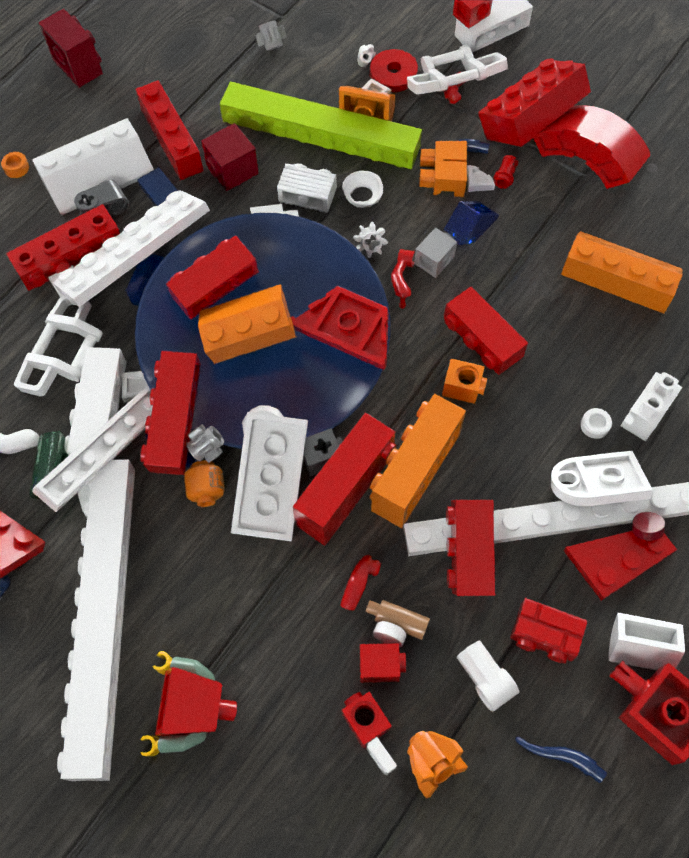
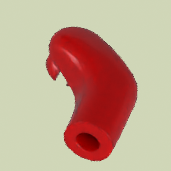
(358, 580)

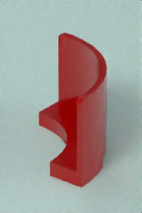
(600, 138)

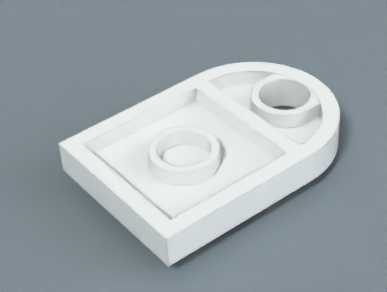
(600, 479)

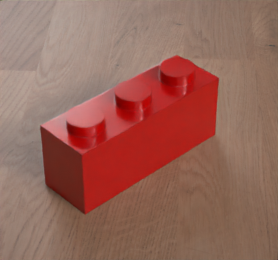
(212, 276)
(484, 331)
(471, 547)

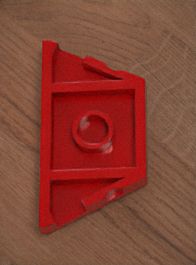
(348, 324)

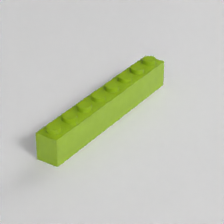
(321, 125)

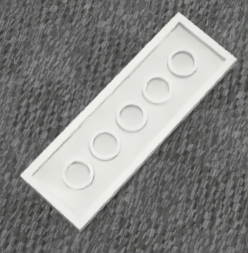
(130, 247)

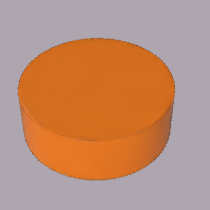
(15, 164)

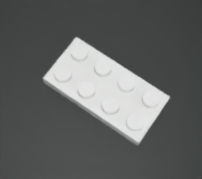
(269, 476)

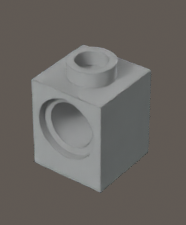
(435, 252)

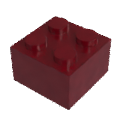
(71, 47)

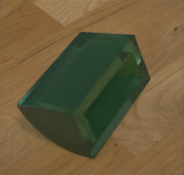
(48, 456)

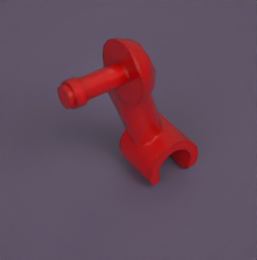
(400, 286)

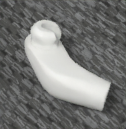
(18, 441)

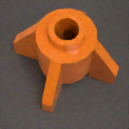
(434, 760)

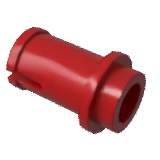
(504, 176)

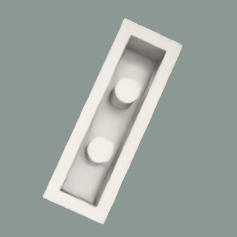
(504, 20)

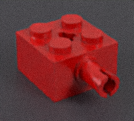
(648, 712)

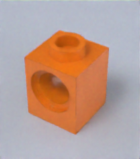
(462, 370)

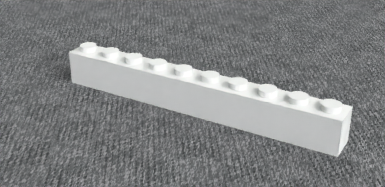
(98, 626)

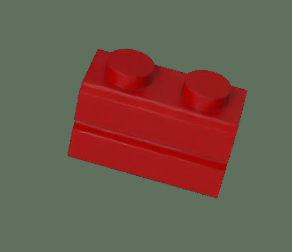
(548, 630)

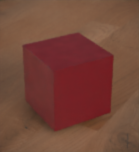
(230, 157)

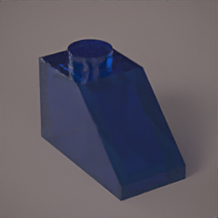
(470, 221)

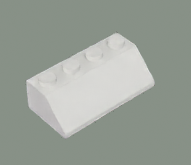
(89, 161)

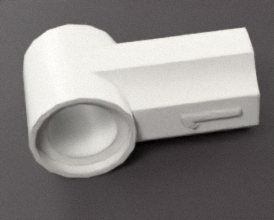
(492, 683)

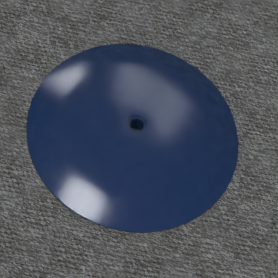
(294, 376)

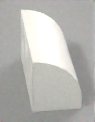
(646, 642)

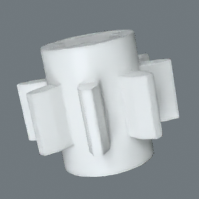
(366, 234)

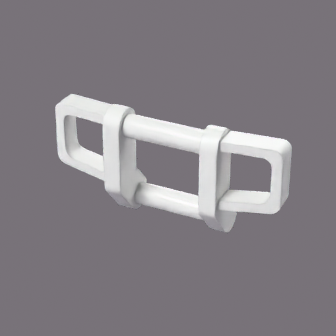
(477, 69)
(51, 365)

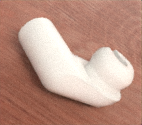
(365, 55)

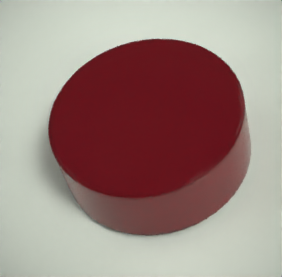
(648, 526)

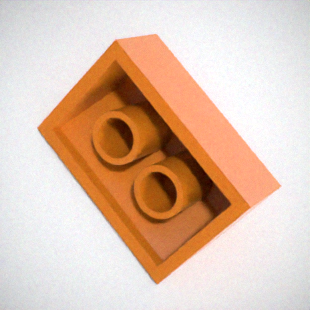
(245, 324)

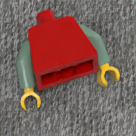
(187, 706)

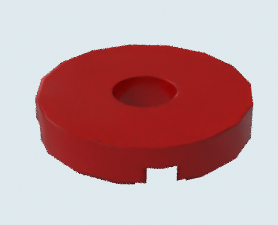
(390, 60)

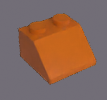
(367, 102)

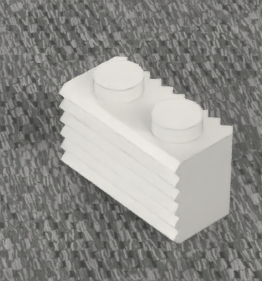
(307, 187)

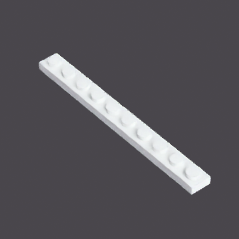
(552, 519)

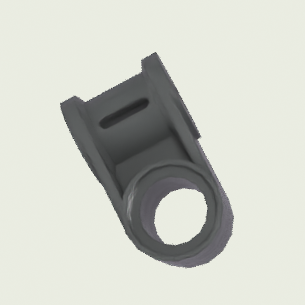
(106, 193)

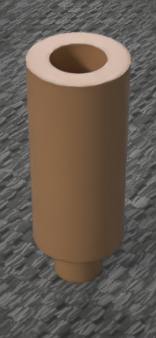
(409, 621)

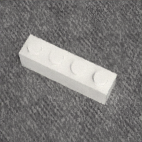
(96, 394)

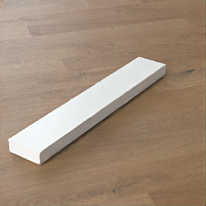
(95, 452)

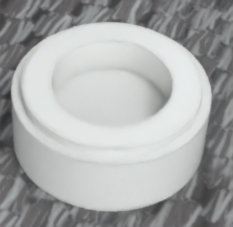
(596, 423)
(389, 633)

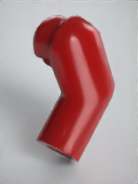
(452, 93)

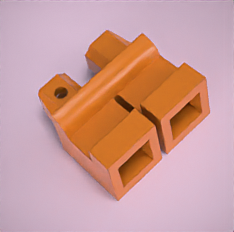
(449, 167)

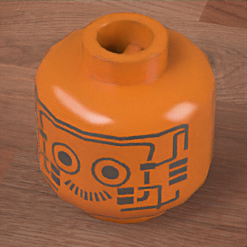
(204, 483)

